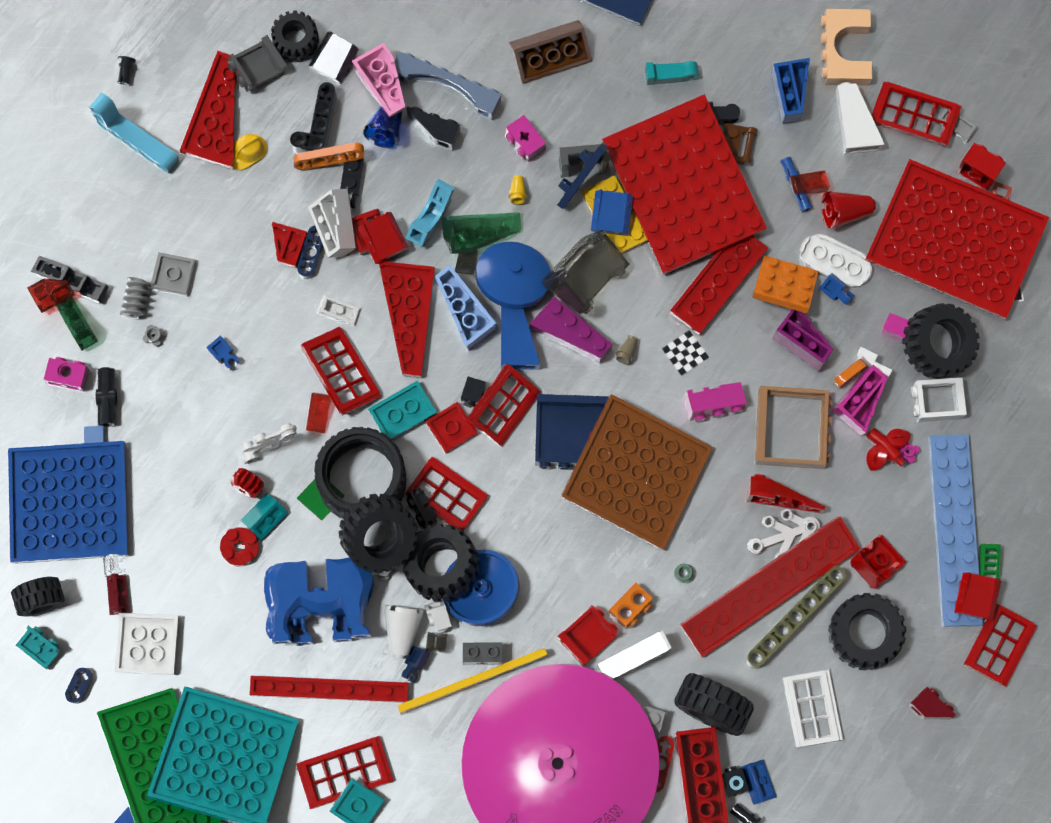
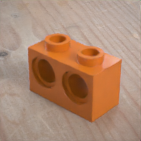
(626, 602)

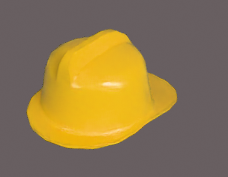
(248, 150)

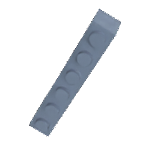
(483, 99)

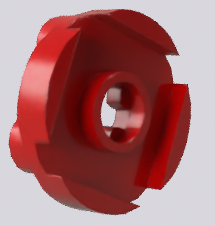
(246, 555)

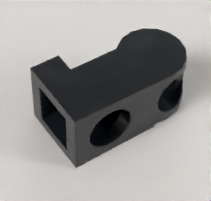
(726, 114)

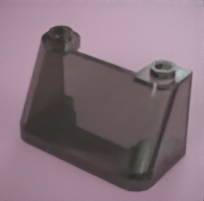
(585, 271)

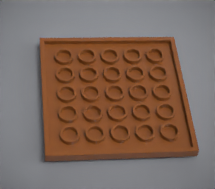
(636, 472)

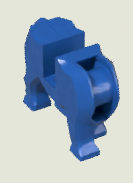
(293, 603)

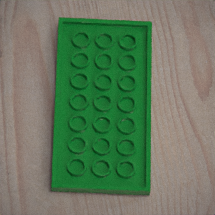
(135, 742)

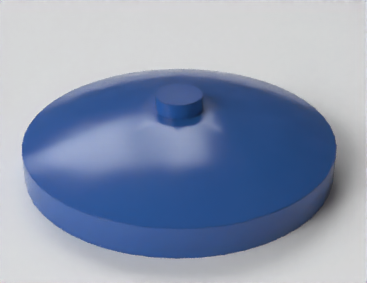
(512, 274)
(491, 594)

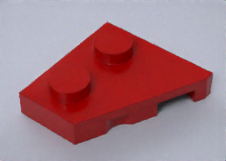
(288, 243)

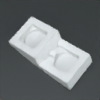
(869, 359)

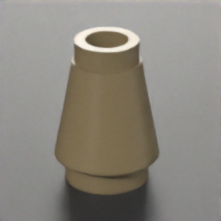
(626, 351)

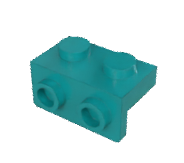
(38, 647)

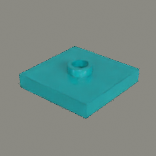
(356, 803)

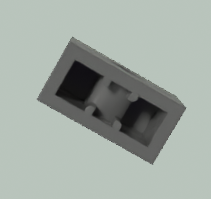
(482, 653)

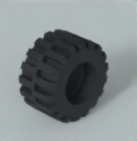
(292, 22)
(37, 596)

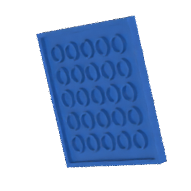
(67, 502)

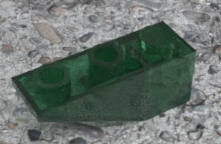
(77, 323)

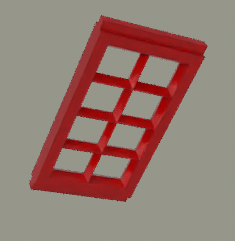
(949, 124)
(323, 340)
(309, 784)

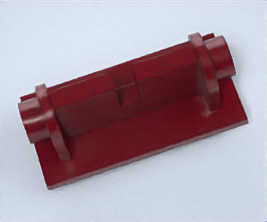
(117, 594)

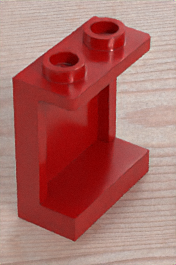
(588, 635)

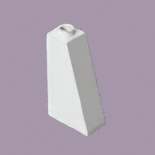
(856, 123)
(635, 656)

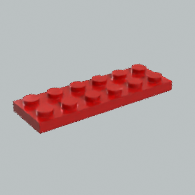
(717, 283)

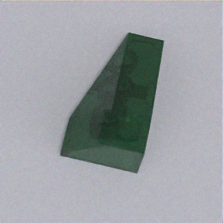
(473, 232)

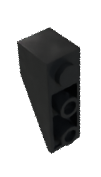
(438, 130)

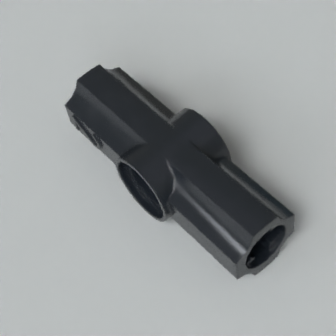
(106, 397)

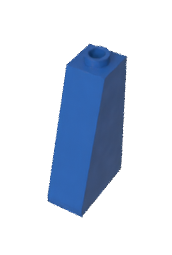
(516, 341)

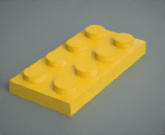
(635, 235)

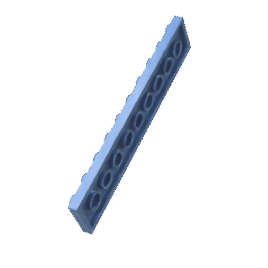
(953, 521)

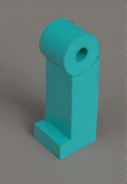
(670, 72)

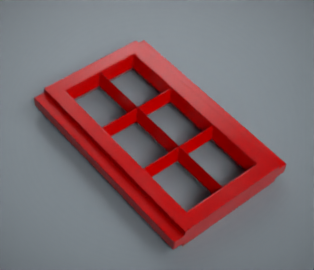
(490, 394)
(457, 480)
(1016, 653)

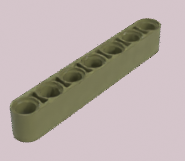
(804, 612)

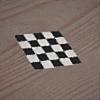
(685, 352)

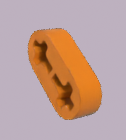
(850, 373)

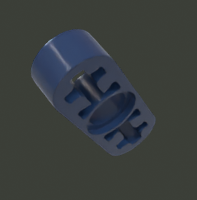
(302, 263)

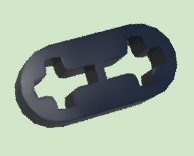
(74, 683)

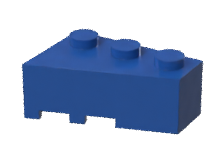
(790, 88)

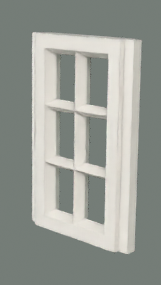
(830, 706)

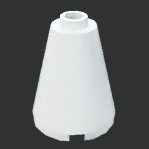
(401, 628)

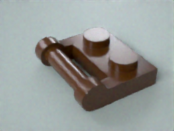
(733, 137)

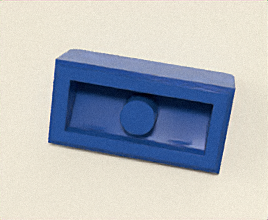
(758, 782)

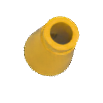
(517, 191)

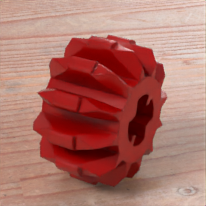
(247, 483)

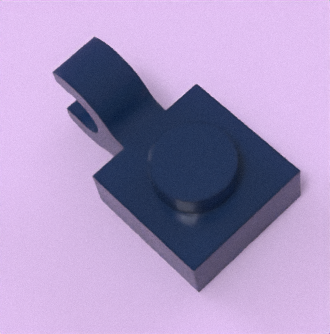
(415, 661)

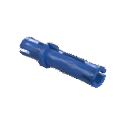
(790, 170)

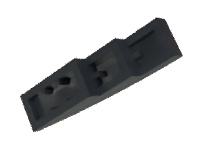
(80, 283)

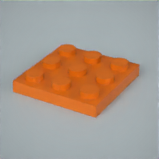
(785, 284)

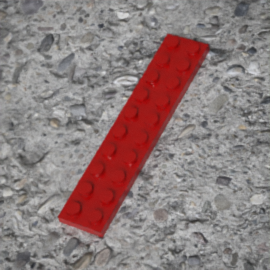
(770, 586)

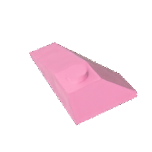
(380, 77)

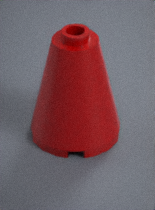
(845, 208)

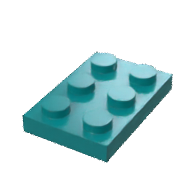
(402, 410)

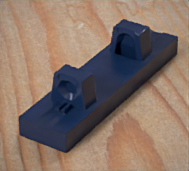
(590, 160)

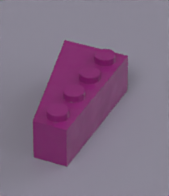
(568, 329)

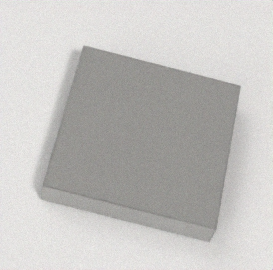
(172, 274)

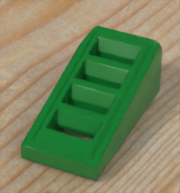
(996, 556)

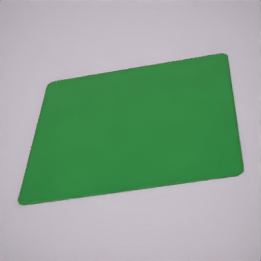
(312, 500)

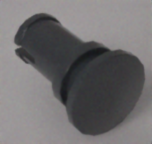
(125, 69)
(744, 816)

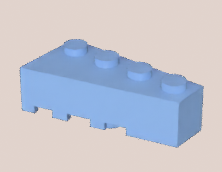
(469, 315)

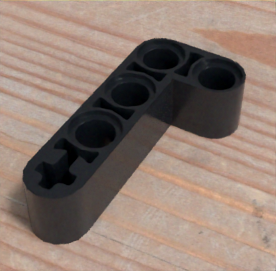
(319, 118)

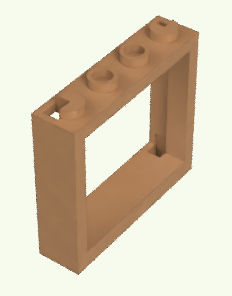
(825, 421)

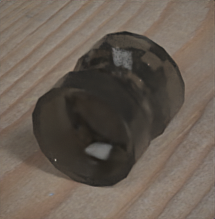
(441, 642)

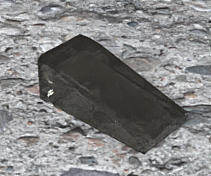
(467, 263)

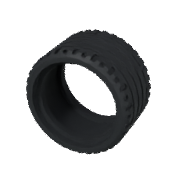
(351, 439)

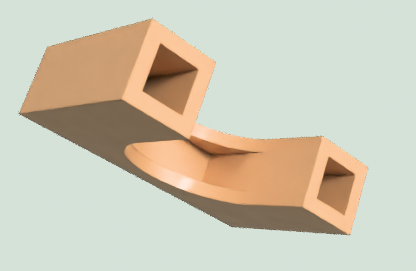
(837, 69)

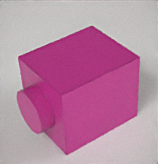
(894, 327)

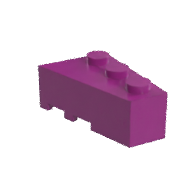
(803, 340)

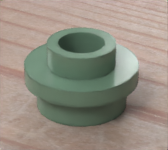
(690, 573)

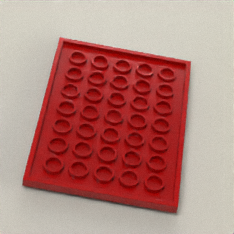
(684, 184)
(957, 239)

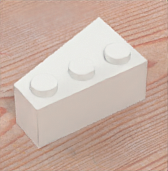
(334, 222)

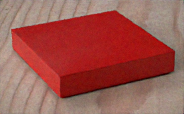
(451, 427)

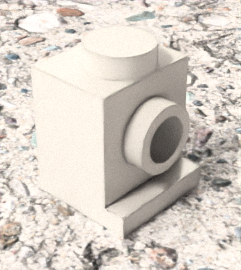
(438, 616)

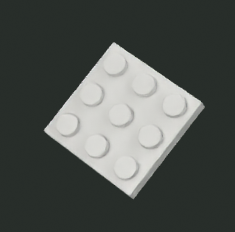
(146, 644)

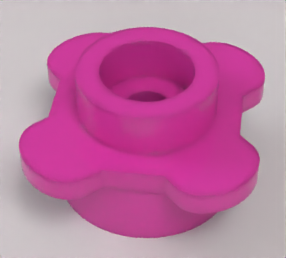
(910, 457)

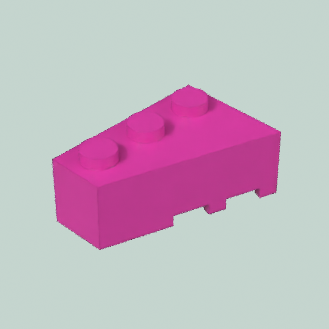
(861, 399)
(715, 401)

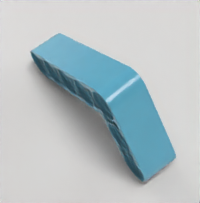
(108, 118)

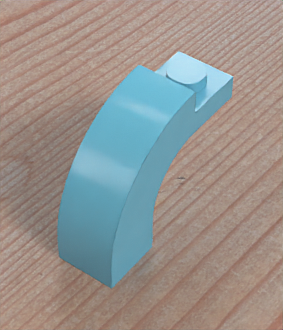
(432, 214)

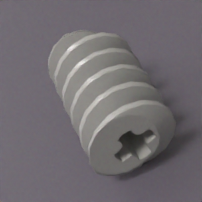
(134, 298)

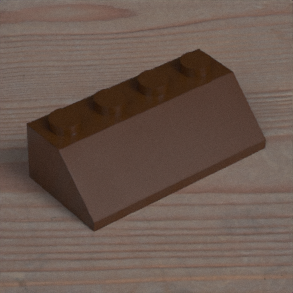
(550, 51)

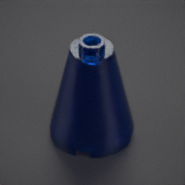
(383, 129)

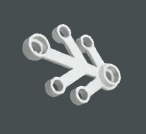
(262, 441)
(787, 533)

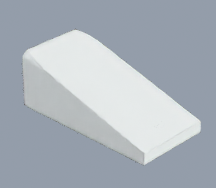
(338, 310)

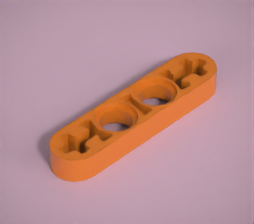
(310, 159)

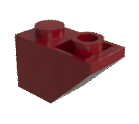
(929, 706)

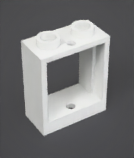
(958, 399)

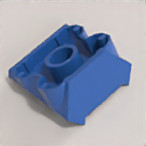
(611, 212)

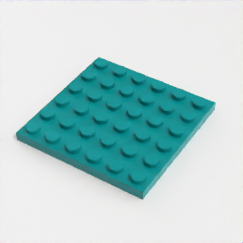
(222, 758)

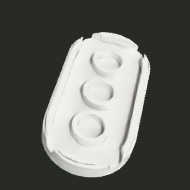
(834, 257)

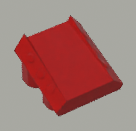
(383, 237)
(877, 562)
(977, 596)

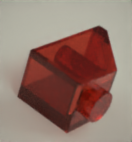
(50, 293)

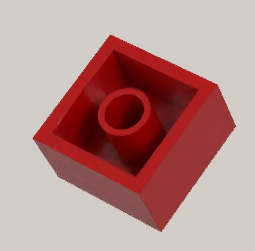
(980, 166)

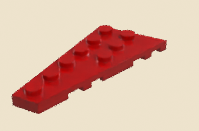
(212, 124)
(408, 301)

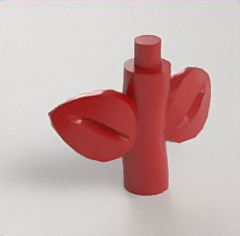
(886, 447)

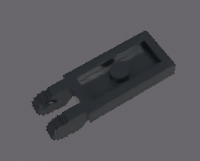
(352, 179)

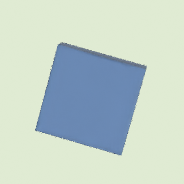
(93, 434)

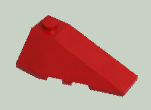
(771, 493)

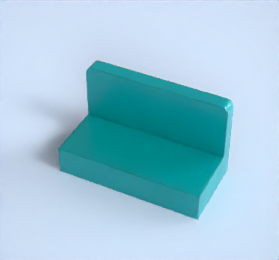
(264, 516)

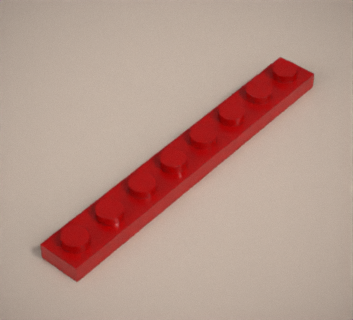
(329, 689)

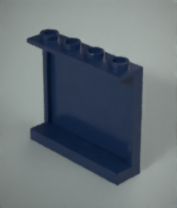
(564, 427)

